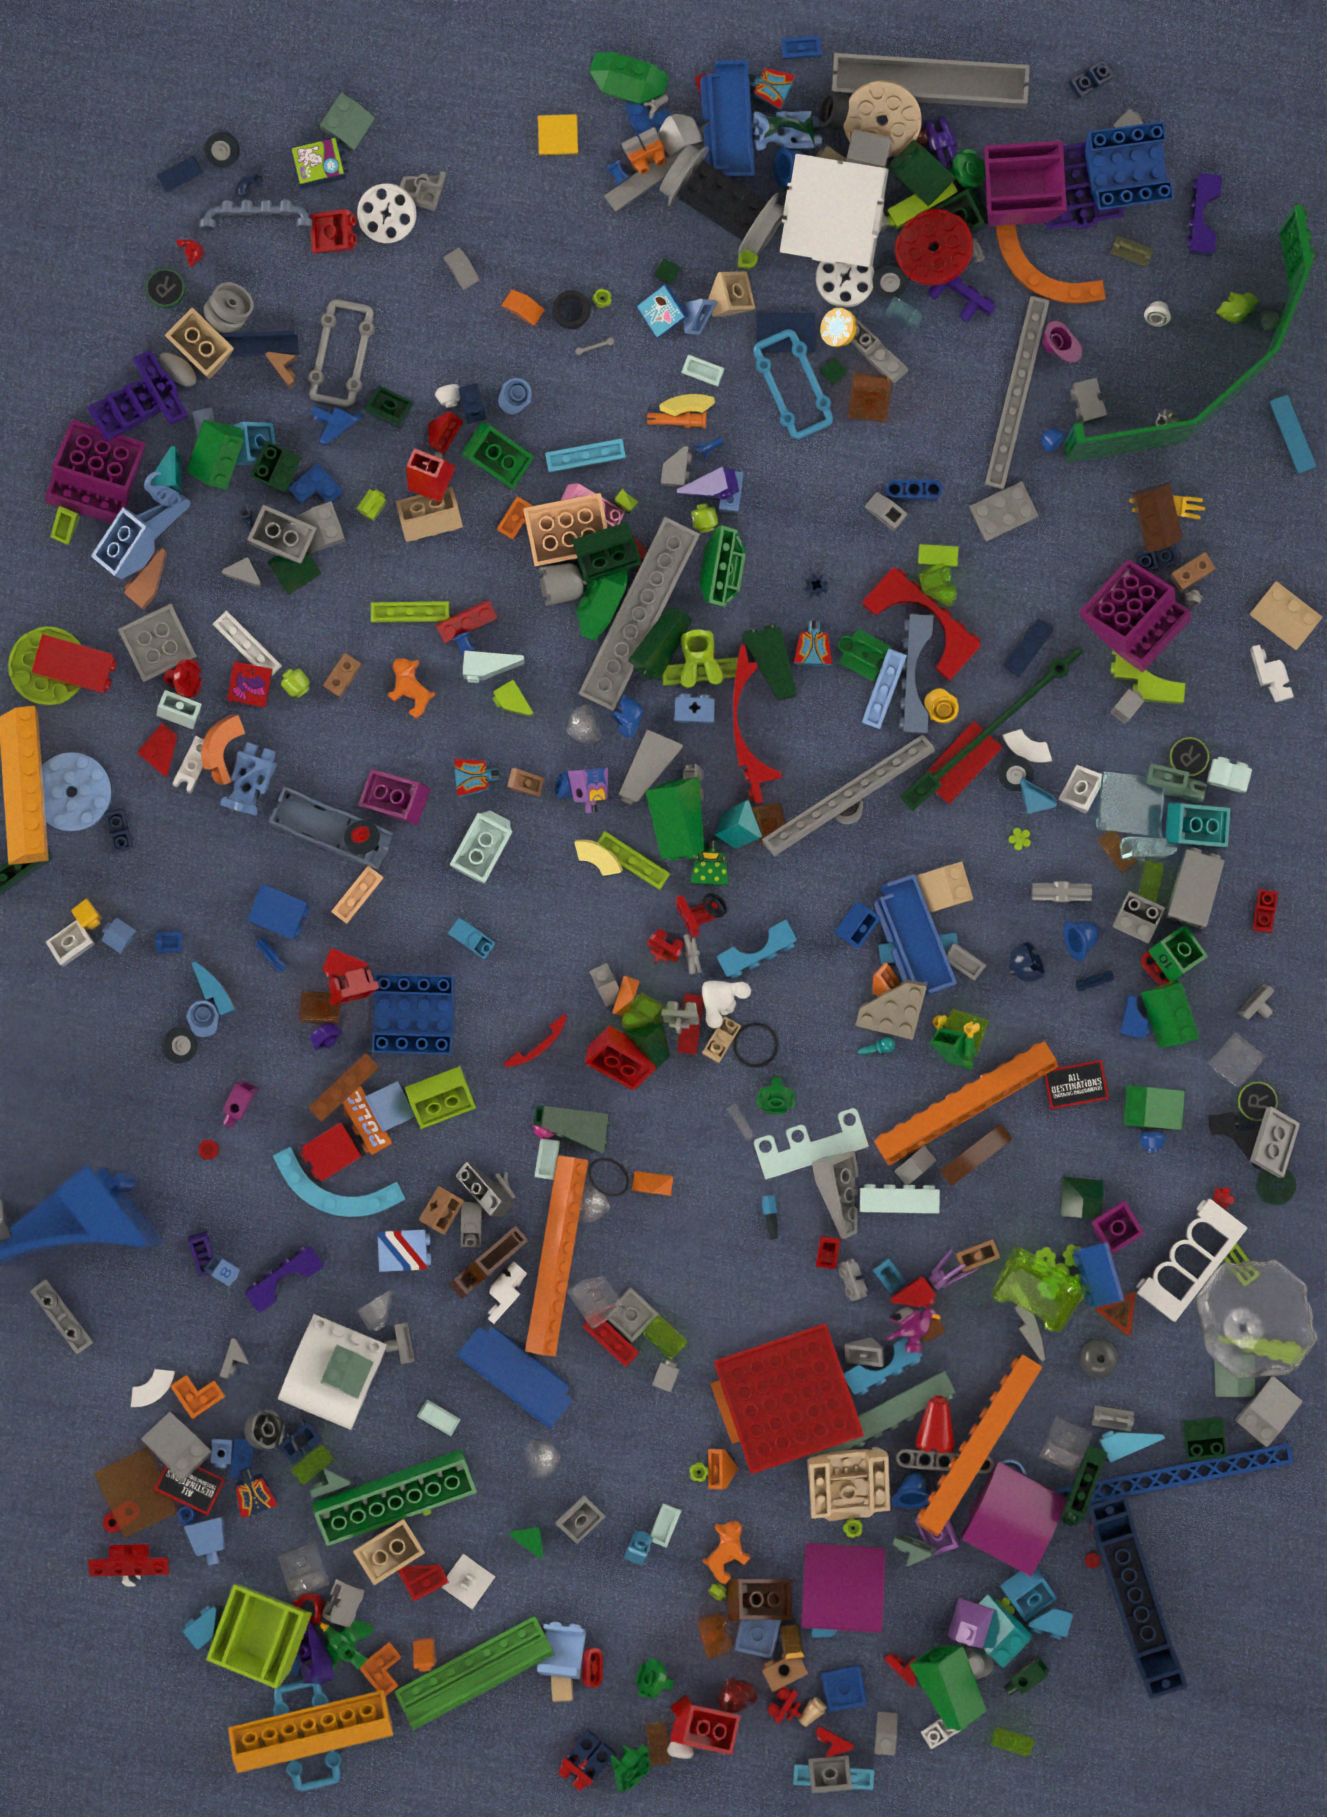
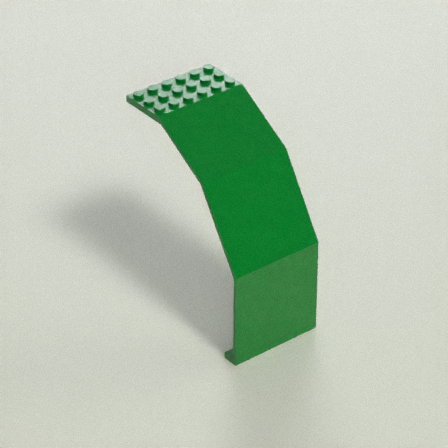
(1298, 262)

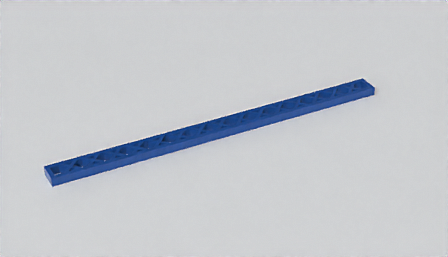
(1190, 1479)

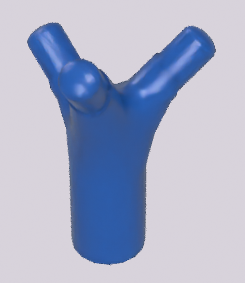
(708, 447)

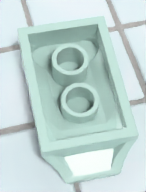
(482, 846)

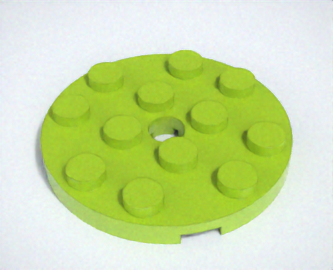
(21, 663)

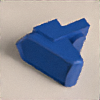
(337, 422)

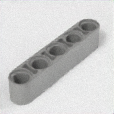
(934, 1460)

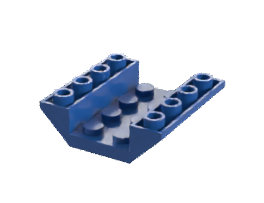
(1127, 166)
(413, 1014)

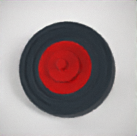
(362, 837)

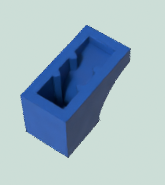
(1133, 1023)

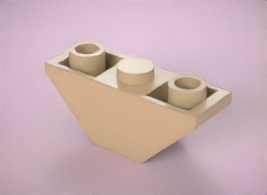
(721, 1040)

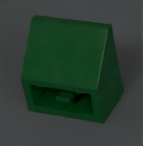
(275, 467)
(1204, 1438)

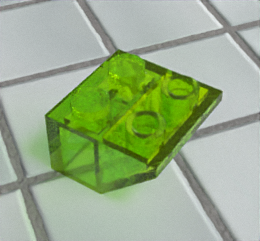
(937, 584)
(643, 1013)

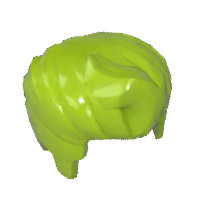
(1238, 308)

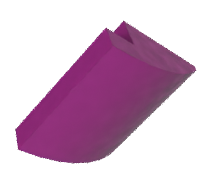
(93, 473)
(1136, 614)
(1013, 1518)
(843, 1587)

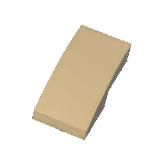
(561, 1689)

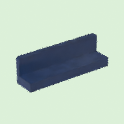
(262, 342)

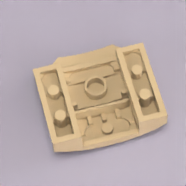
(849, 1484)

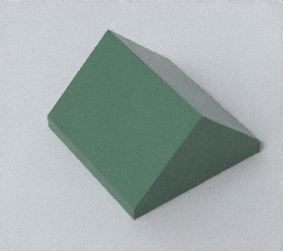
(1230, 1386)

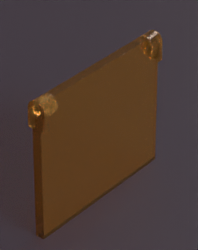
(131, 1493)

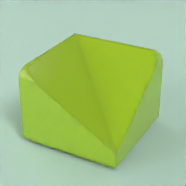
(625, 501)

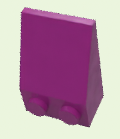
(394, 797)

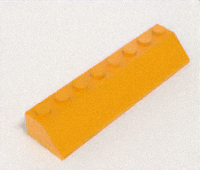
(23, 786)
(310, 1731)

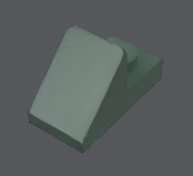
(335, 1482)
(918, 1549)

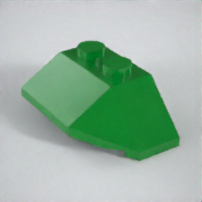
(627, 77)
(722, 566)
(600, 603)

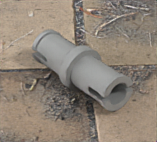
(692, 955)

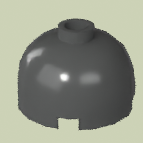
(1090, 1353)
(264, 1430)

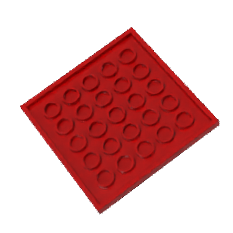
(788, 1398)

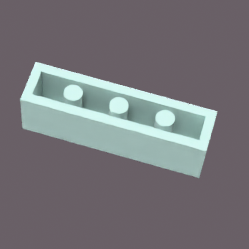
(899, 1200)

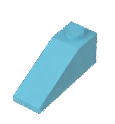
(1124, 1443)

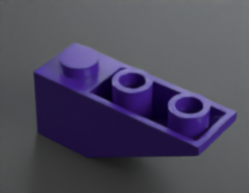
(314, 1659)

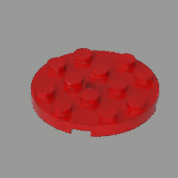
(929, 266)

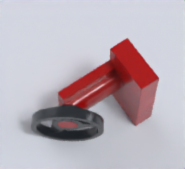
(701, 913)

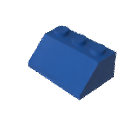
(1098, 1274)

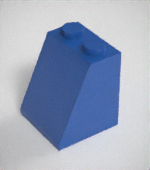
(278, 912)

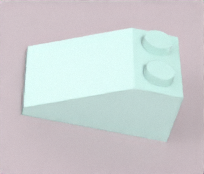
(486, 665)

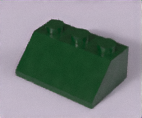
(606, 551)

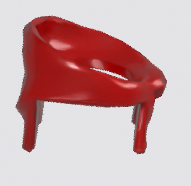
(319, 1605)

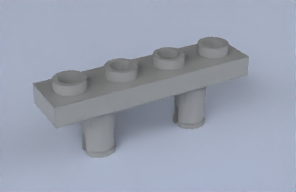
(61, 1316)

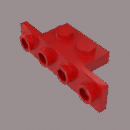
(128, 1561)

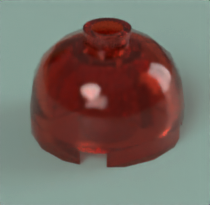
(736, 1695)

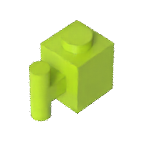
(372, 504)

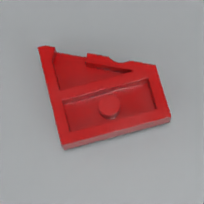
(160, 749)
(422, 1579)

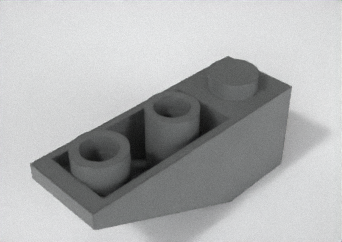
(485, 1190)

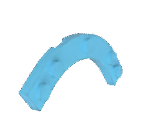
(329, 1202)

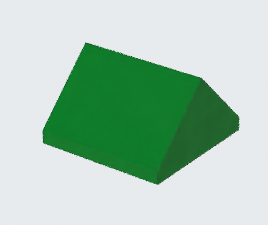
(529, 1538)

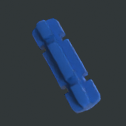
(271, 955)

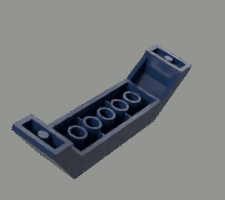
(1135, 1597)

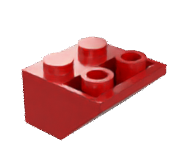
(428, 475)

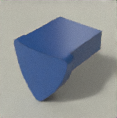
(168, 942)

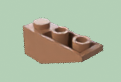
(146, 585)

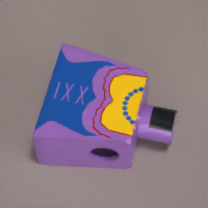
(589, 786)

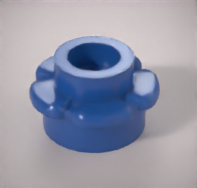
(186, 1520)

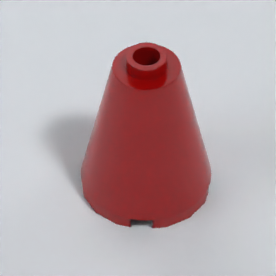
(936, 1427)

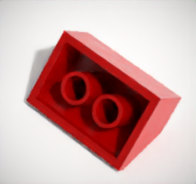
(706, 1729)

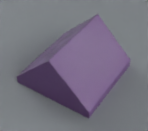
(945, 1541)

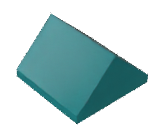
(738, 826)

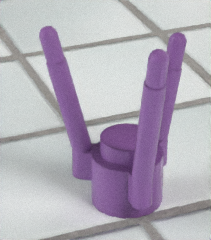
(941, 1279)

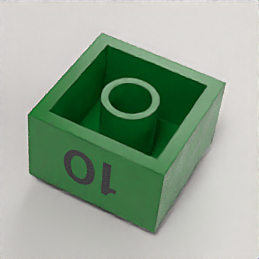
(1178, 953)

